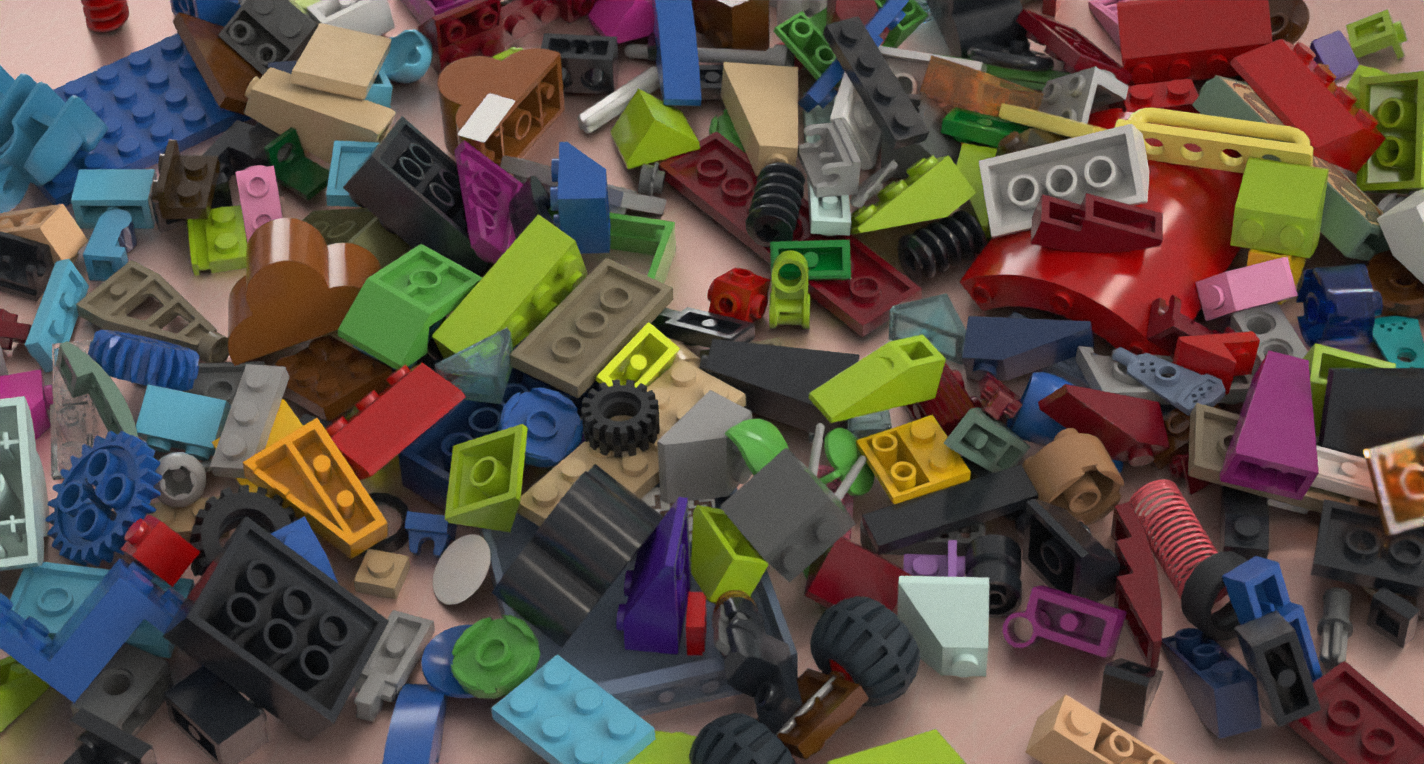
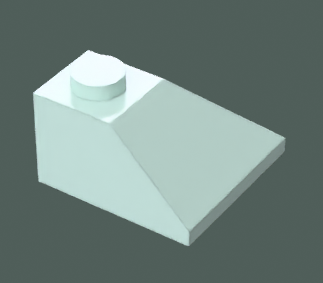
(947, 621)

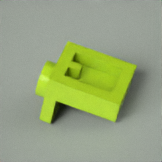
(1376, 34)

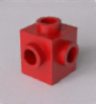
(739, 295)

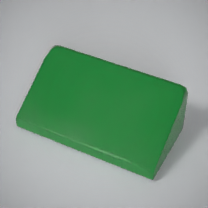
(825, 259)

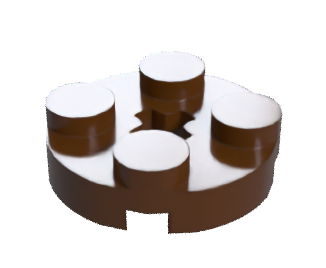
(1396, 298)

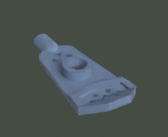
(1181, 390)

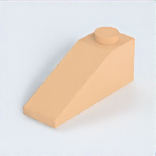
(49, 226)

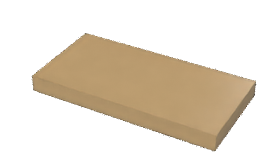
(341, 61)

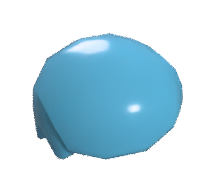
(408, 57)

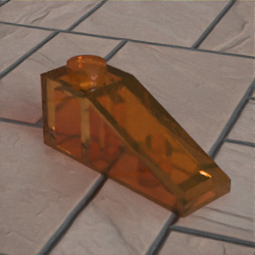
(974, 89)

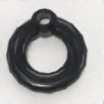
(1014, 56)

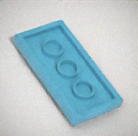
(57, 590)

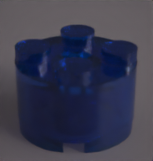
(1338, 306)

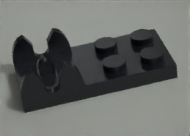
(1357, 551)

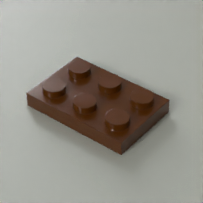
(331, 377)

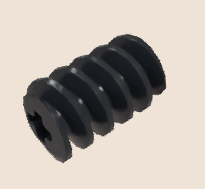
(775, 204)
(940, 245)

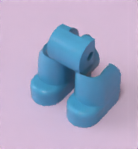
(39, 134)

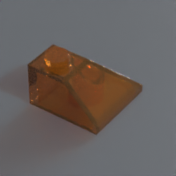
(1398, 482)

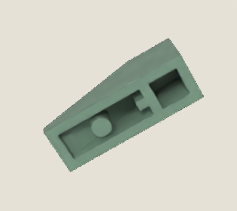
(986, 441)

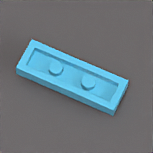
(56, 312)

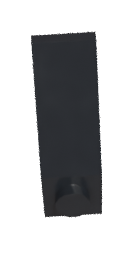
(1244, 523)

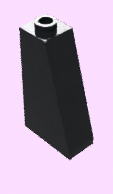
(778, 379)

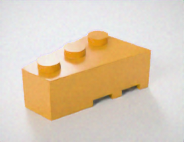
(321, 486)

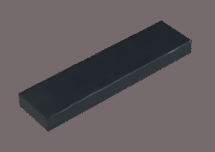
(949, 509)

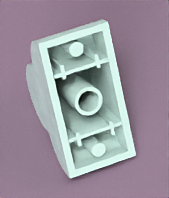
(21, 489)

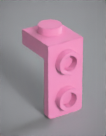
(258, 197)

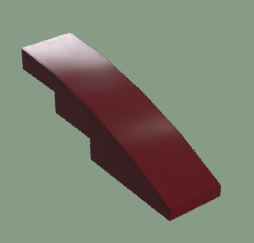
(1137, 584)

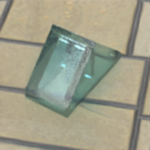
(934, 319)
(481, 368)

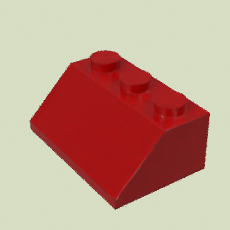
(393, 418)

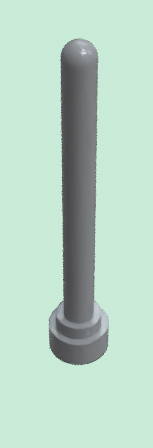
(777, 56)

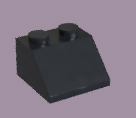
(1067, 553)

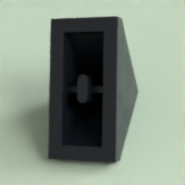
(1128, 690)

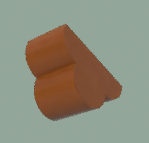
(526, 76)
(292, 288)

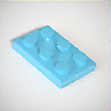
(572, 718)

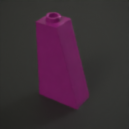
(1275, 431)

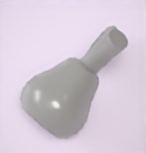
(181, 479)

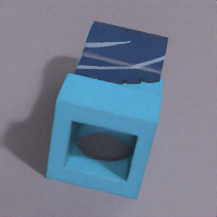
(109, 244)

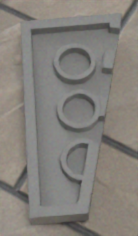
(1111, 376)

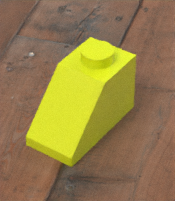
(642, 359)

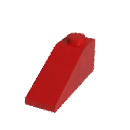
(159, 549)

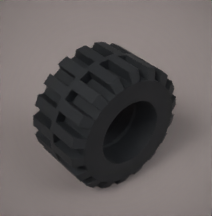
(227, 513)

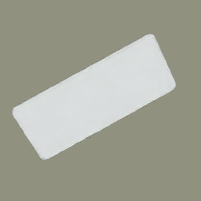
(486, 117)

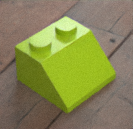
(1280, 207)

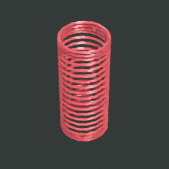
(1156, 519)

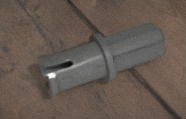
(1334, 627)

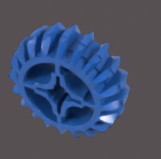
(145, 360)

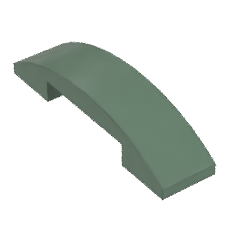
(86, 376)

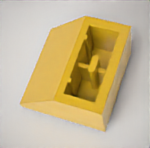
(913, 460)

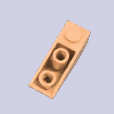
(1079, 736)

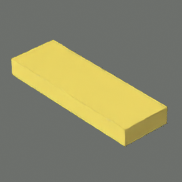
(1046, 121)

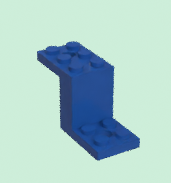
(92, 632)

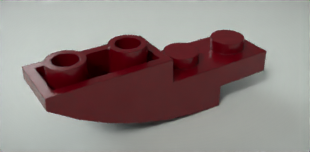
(527, 16)

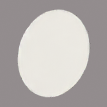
(461, 569)

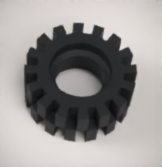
(619, 401)

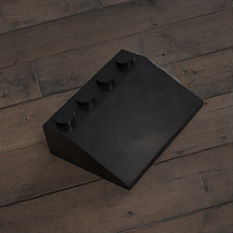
(416, 194)
(277, 630)

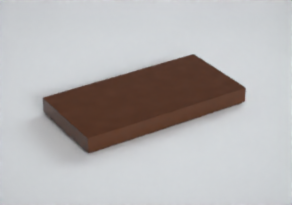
(219, 64)

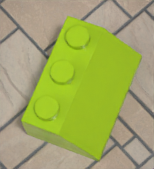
(1399, 109)

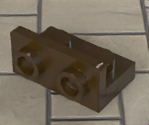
(185, 183)

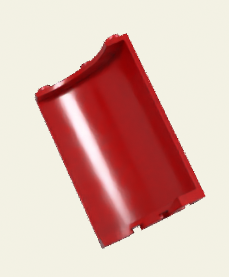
(1119, 287)

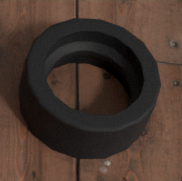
(1201, 591)

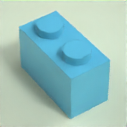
(111, 189)
(181, 421)

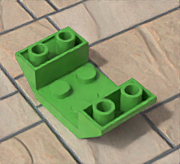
(807, 43)
(401, 304)

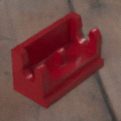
(1168, 324)

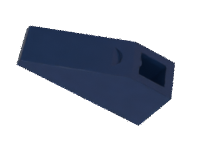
(1214, 682)

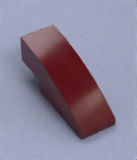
(1095, 225)

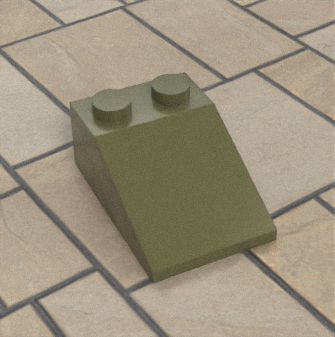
(358, 228)

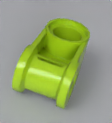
(789, 298)

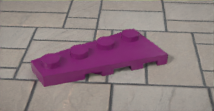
(486, 201)

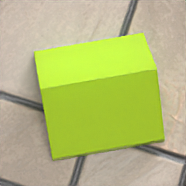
(651, 131)
(487, 480)

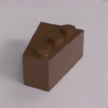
(733, 23)

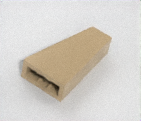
(763, 111)
(314, 113)

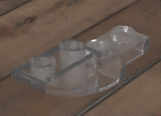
(72, 419)

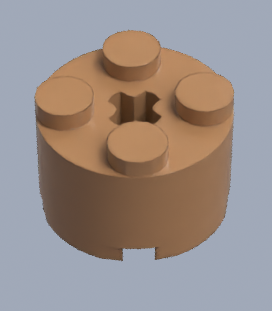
(1076, 476)

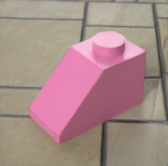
(1246, 288)

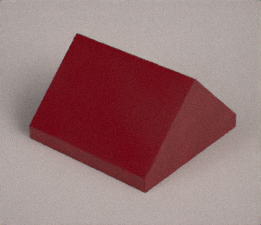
(852, 571)

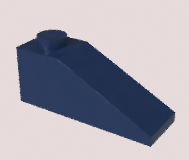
(1020, 345)

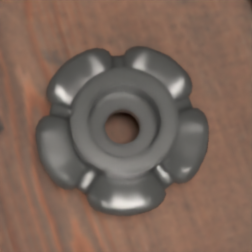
(651, 180)

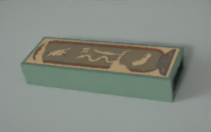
(1348, 212)

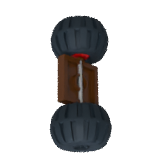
(863, 661)

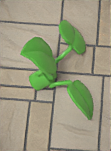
(762, 441)

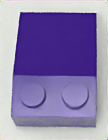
(659, 587)

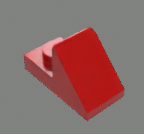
(1218, 355)

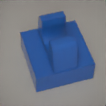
(429, 527)

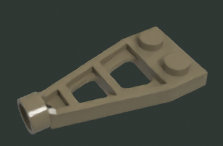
(128, 288)

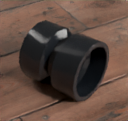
(1002, 562)

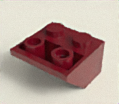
(465, 32)

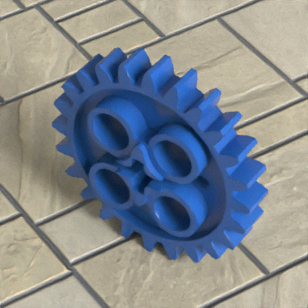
(83, 517)

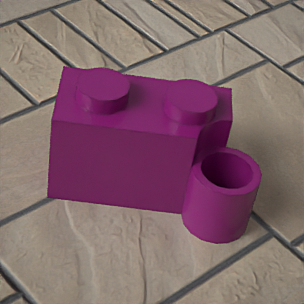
(1068, 621)

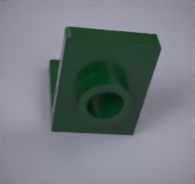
(297, 171)

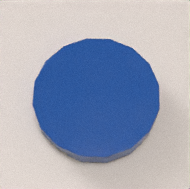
(551, 425)

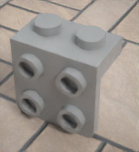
(1080, 92)

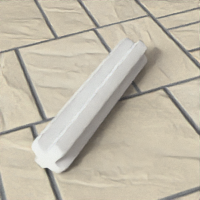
(617, 101)

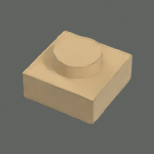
(382, 574)

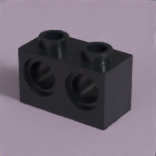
(587, 62)

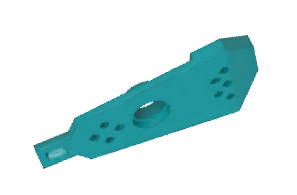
(1399, 338)

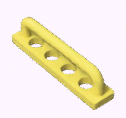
(1212, 143)

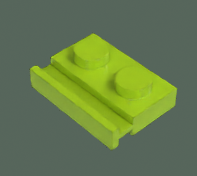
(218, 241)

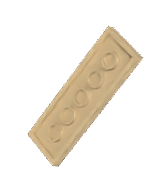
(676, 394)

